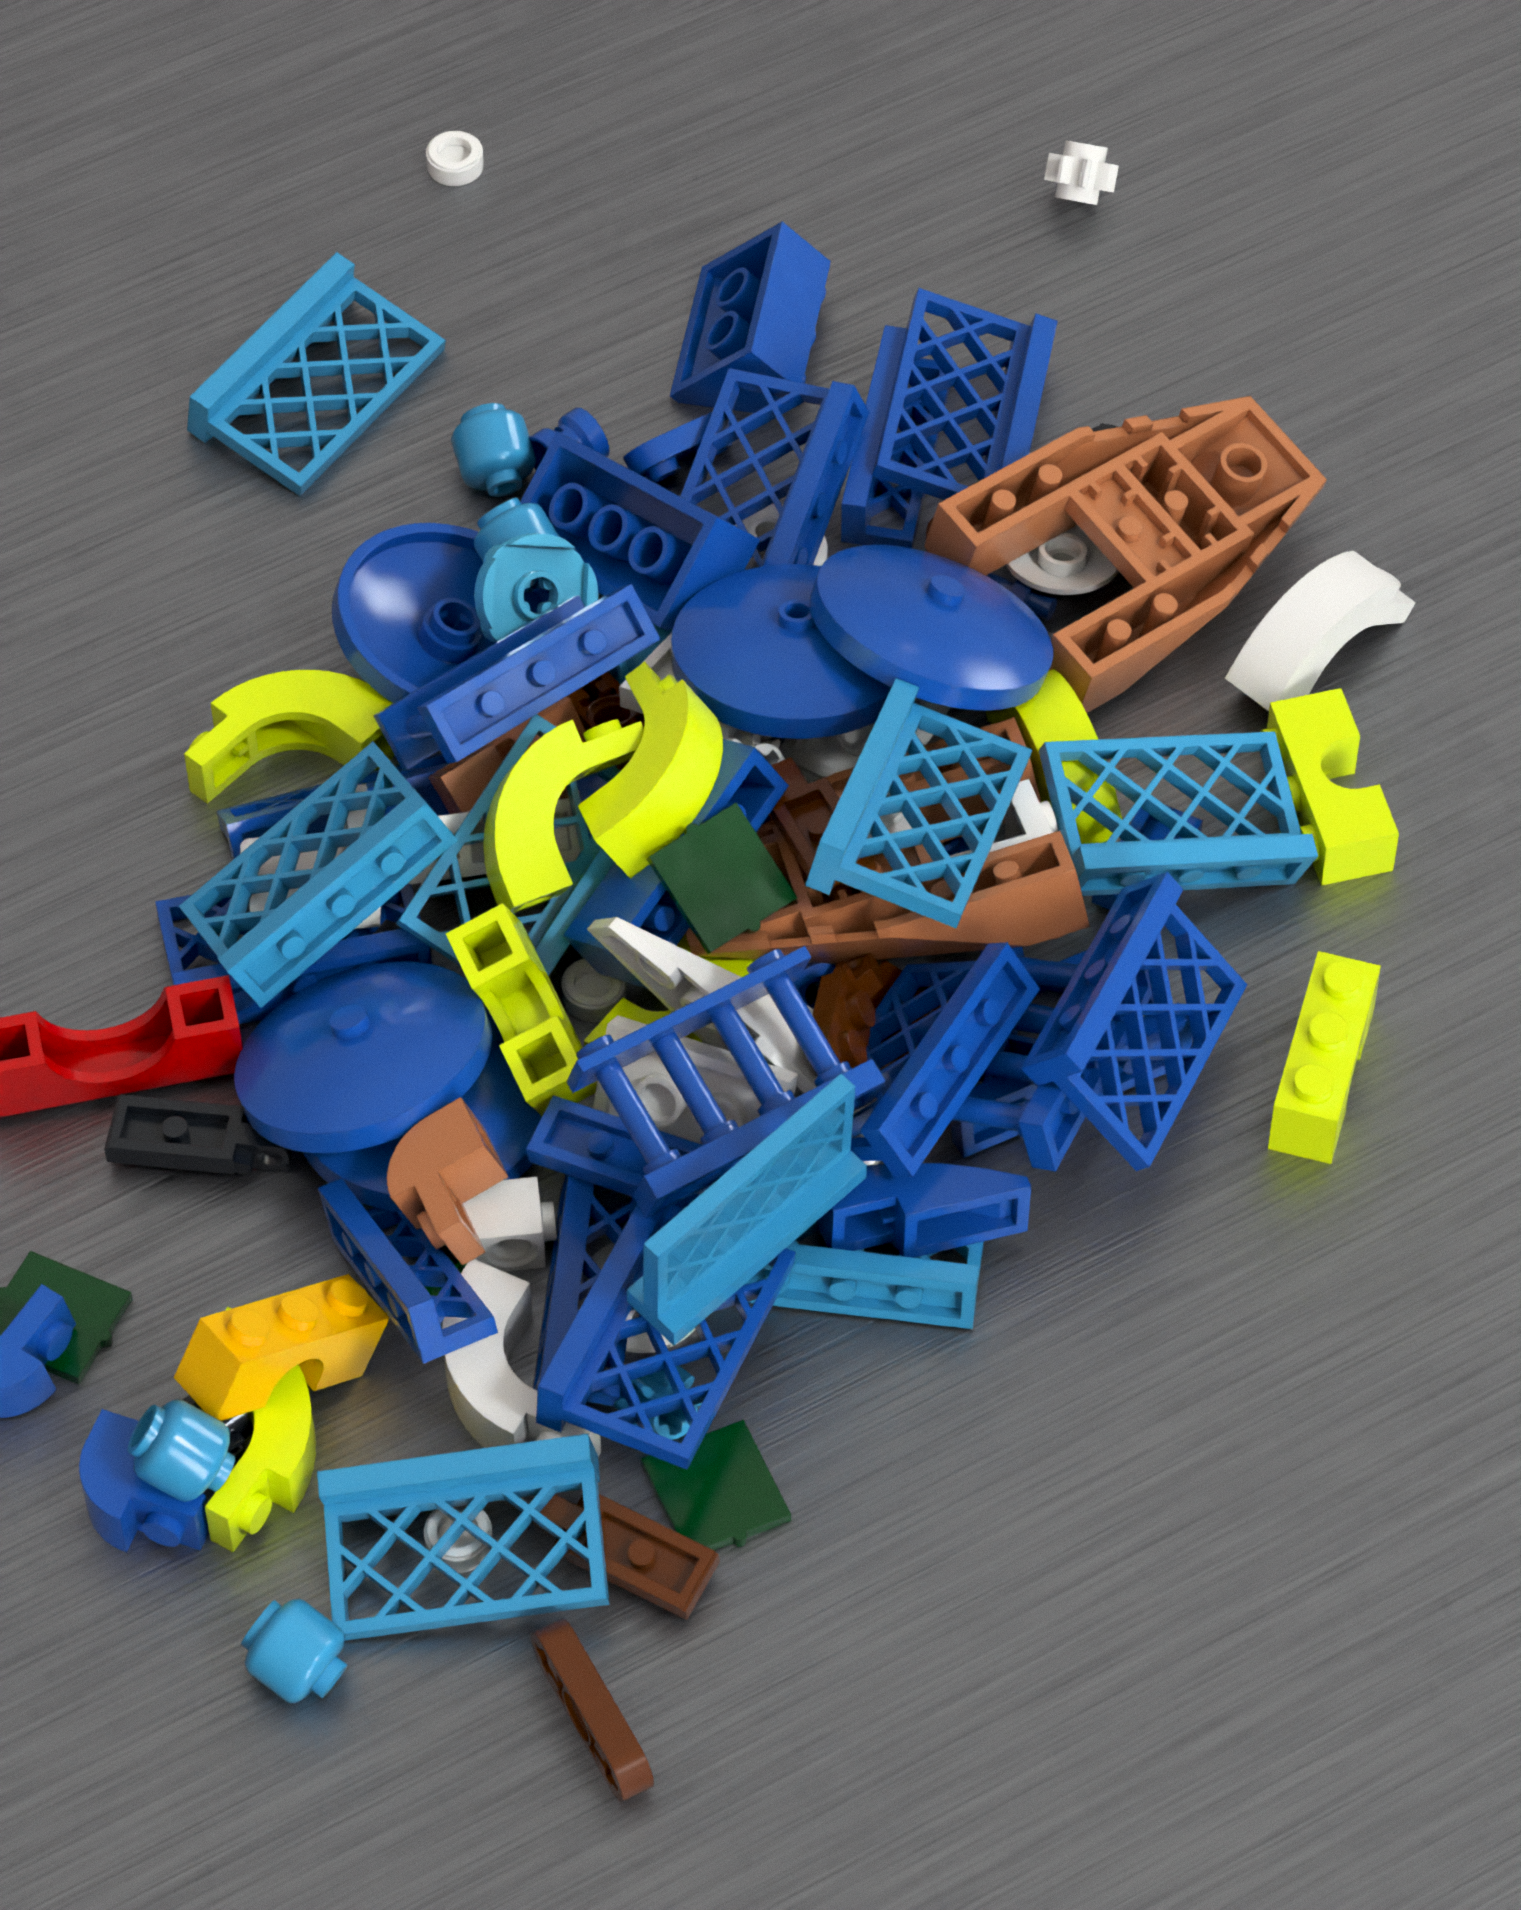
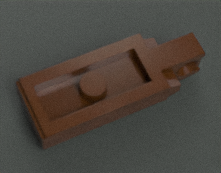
(805, 813)
(845, 1007)
(642, 1554)

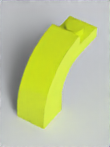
(280, 714)
(1060, 716)
(663, 780)
(519, 827)
(273, 1467)

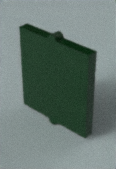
(721, 878)
(92, 1302)
(722, 1493)

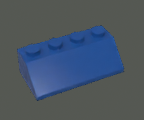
(635, 529)

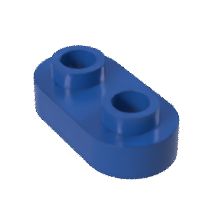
(661, 455)

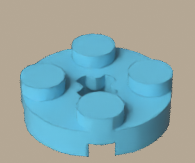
(509, 571)

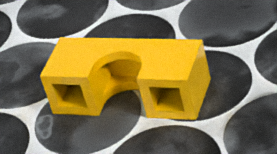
(249, 1348)

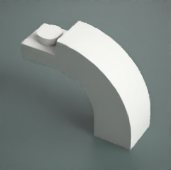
(1313, 625)
(480, 1382)

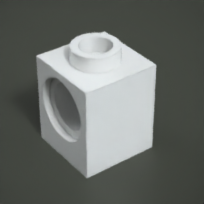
(513, 1224)

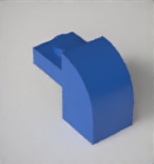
(31, 1339)
(123, 1502)

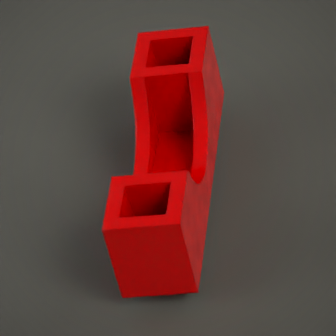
(178, 1040)

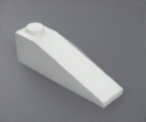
(683, 977)

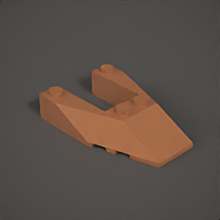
(1170, 502)
(1019, 898)

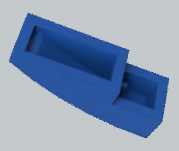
(930, 1211)

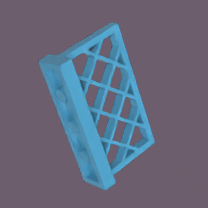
(271, 355)
(867, 799)
(1195, 859)
(331, 895)
(559, 913)
(749, 1214)
(881, 1284)
(453, 1481)

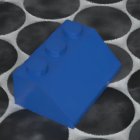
(752, 315)

